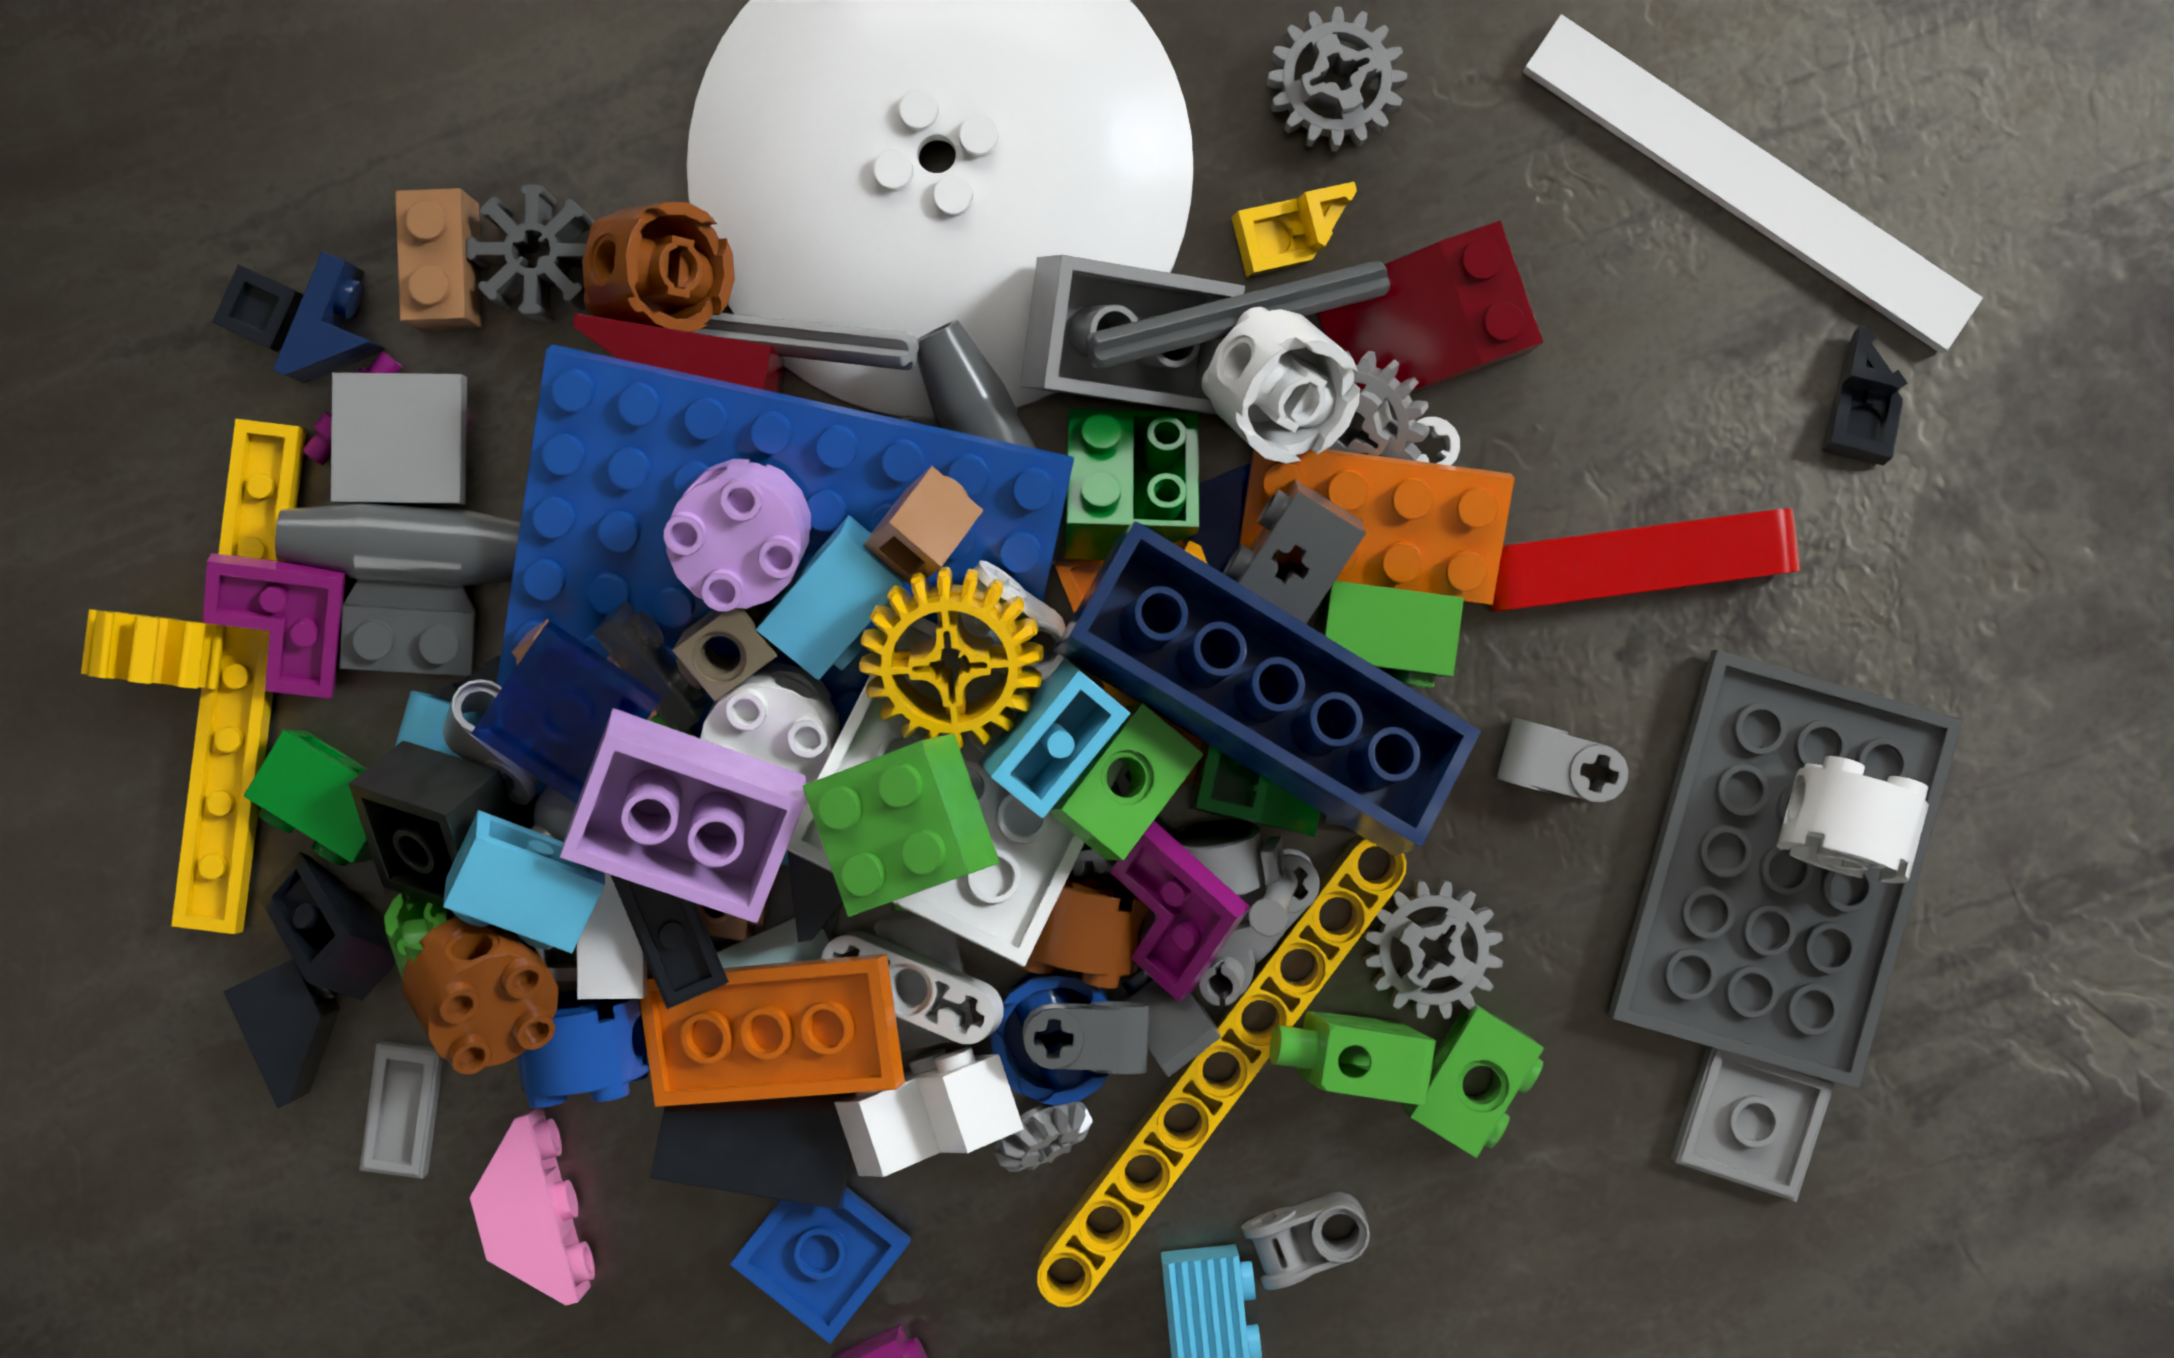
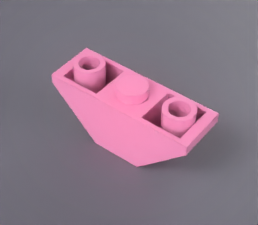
(529, 1212)

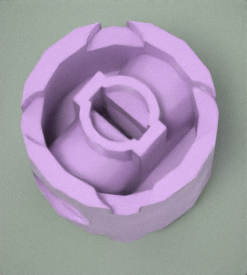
(738, 534)

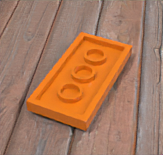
(1422, 520)
(777, 1034)

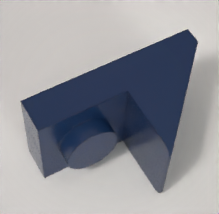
(315, 337)

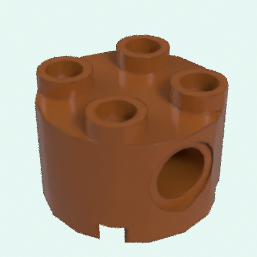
(657, 267)
(1091, 931)
(480, 994)

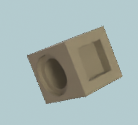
(715, 673)

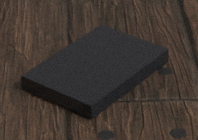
(758, 1148)

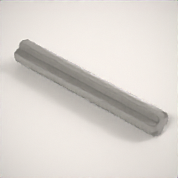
(820, 340)

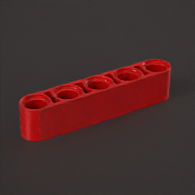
(1646, 559)

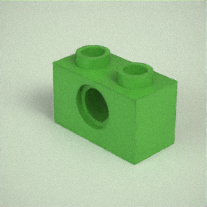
(1157, 764)
(1475, 1041)

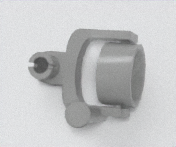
(1236, 857)

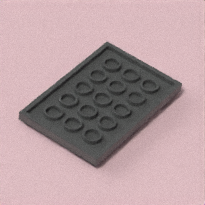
(1740, 935)

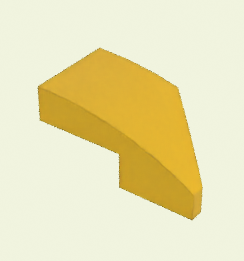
(1289, 230)

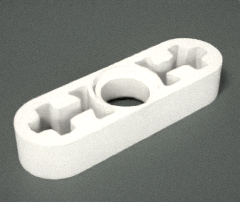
(949, 1020)

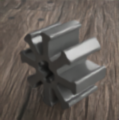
(524, 239)

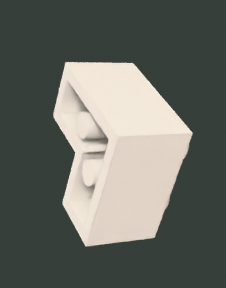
(943, 1107)

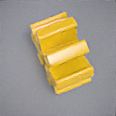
(153, 649)

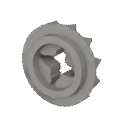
(1046, 1135)

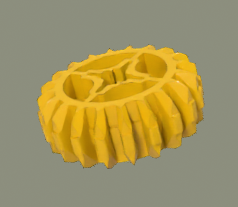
(923, 659)

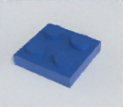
(821, 1259)

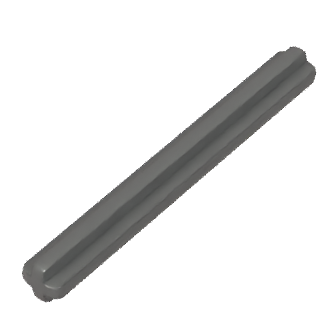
(1218, 318)

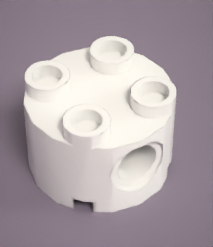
(1282, 384)
(777, 718)
(1854, 820)

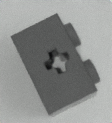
(1325, 542)

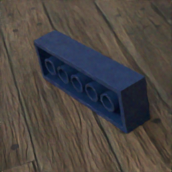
(1268, 690)

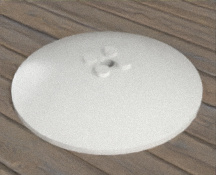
(815, 176)

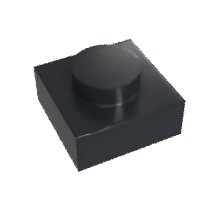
(258, 308)

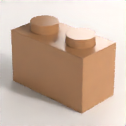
(433, 271)

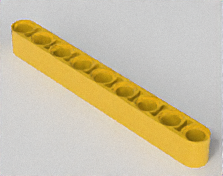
(1212, 1099)

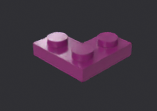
(293, 603)
(1191, 906)

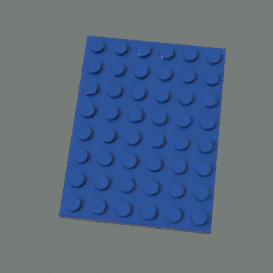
(630, 438)

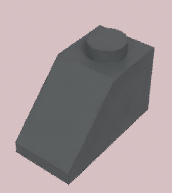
(1175, 1028)

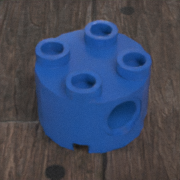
(593, 1050)
(1023, 1074)

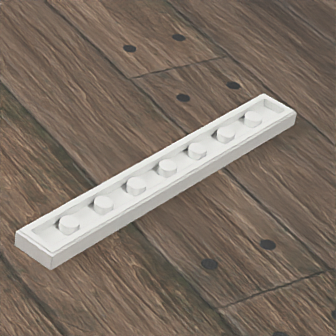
(1752, 184)

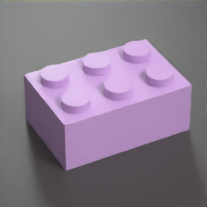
(684, 816)

